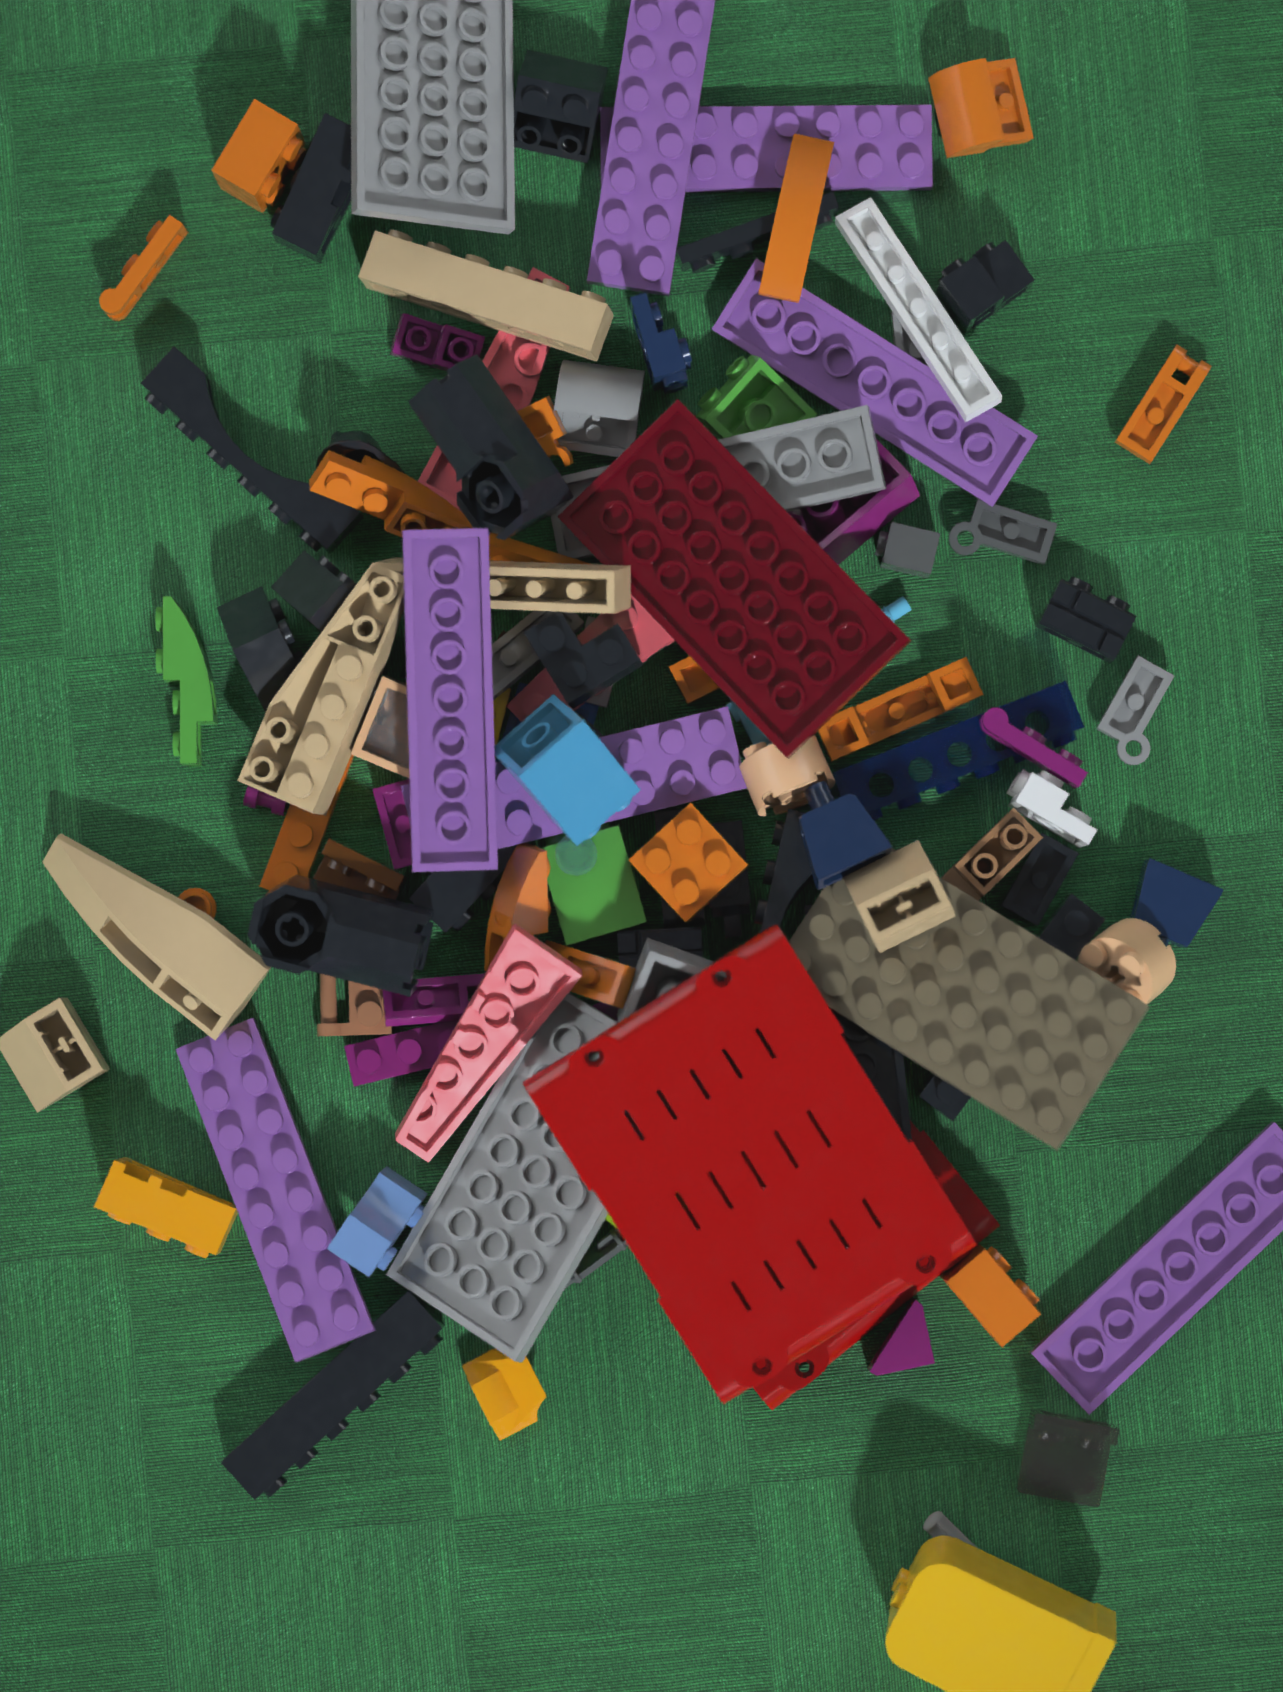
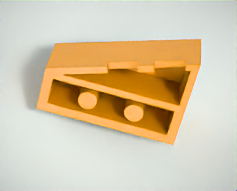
(166, 1207)

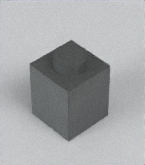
(907, 549)

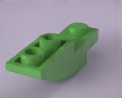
(186, 663)

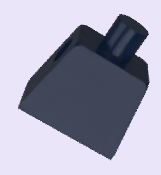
(838, 835)
(1173, 902)

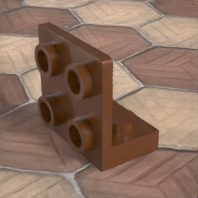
(355, 871)

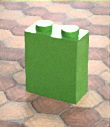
(601, 899)

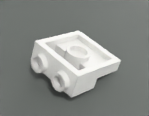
(1041, 801)

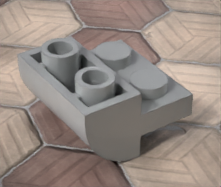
(598, 406)

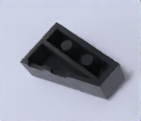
(317, 192)

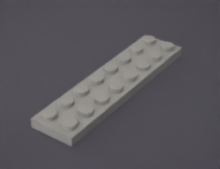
(794, 462)

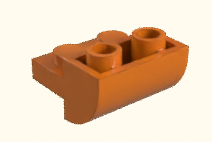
(980, 106)

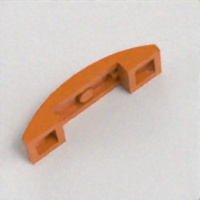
(796, 218)
(900, 709)

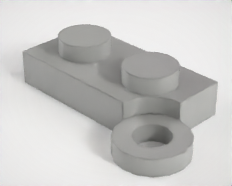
(1134, 707)

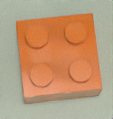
(260, 157)
(688, 863)
(991, 1295)

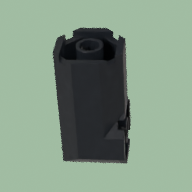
(501, 464)
(341, 934)

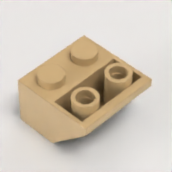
(899, 896)
(52, 1053)

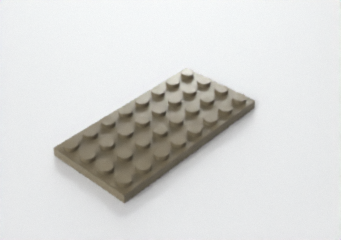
(976, 1006)

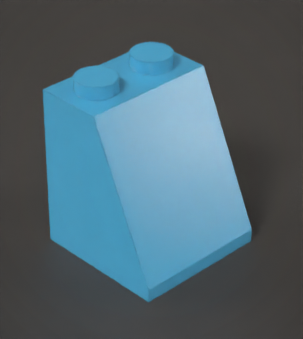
(566, 769)

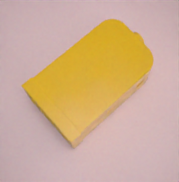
(992, 1626)

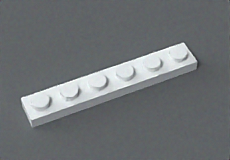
(918, 309)

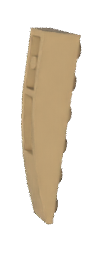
(326, 698)
(159, 937)

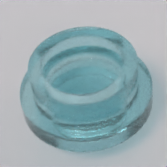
(575, 859)

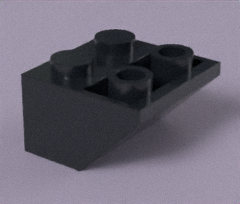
(558, 105)

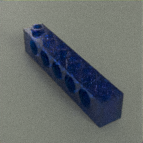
(1052, 703)

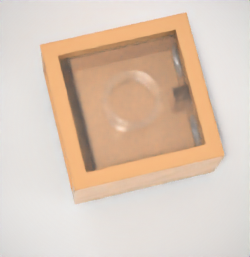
(385, 728)

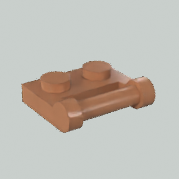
(365, 1010)

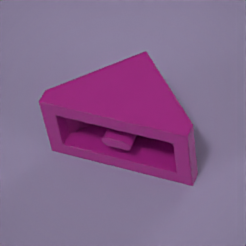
(906, 1344)

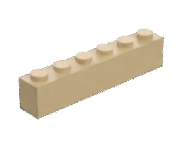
(486, 294)
(553, 586)

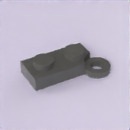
(1005, 532)

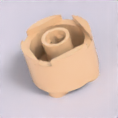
(780, 781)
(1131, 958)

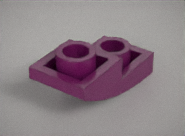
(433, 343)

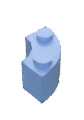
(378, 1221)

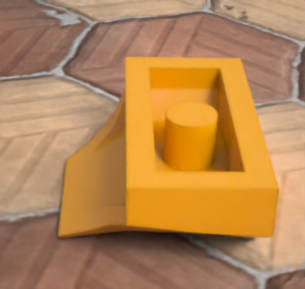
(505, 1391)

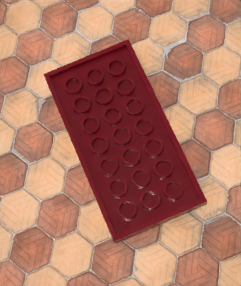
(734, 579)

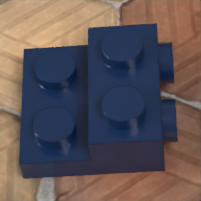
(663, 352)

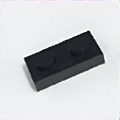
(1039, 879)

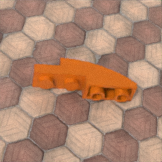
(384, 494)
(519, 898)

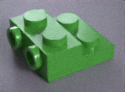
(751, 400)

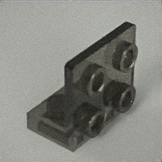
(1066, 1457)

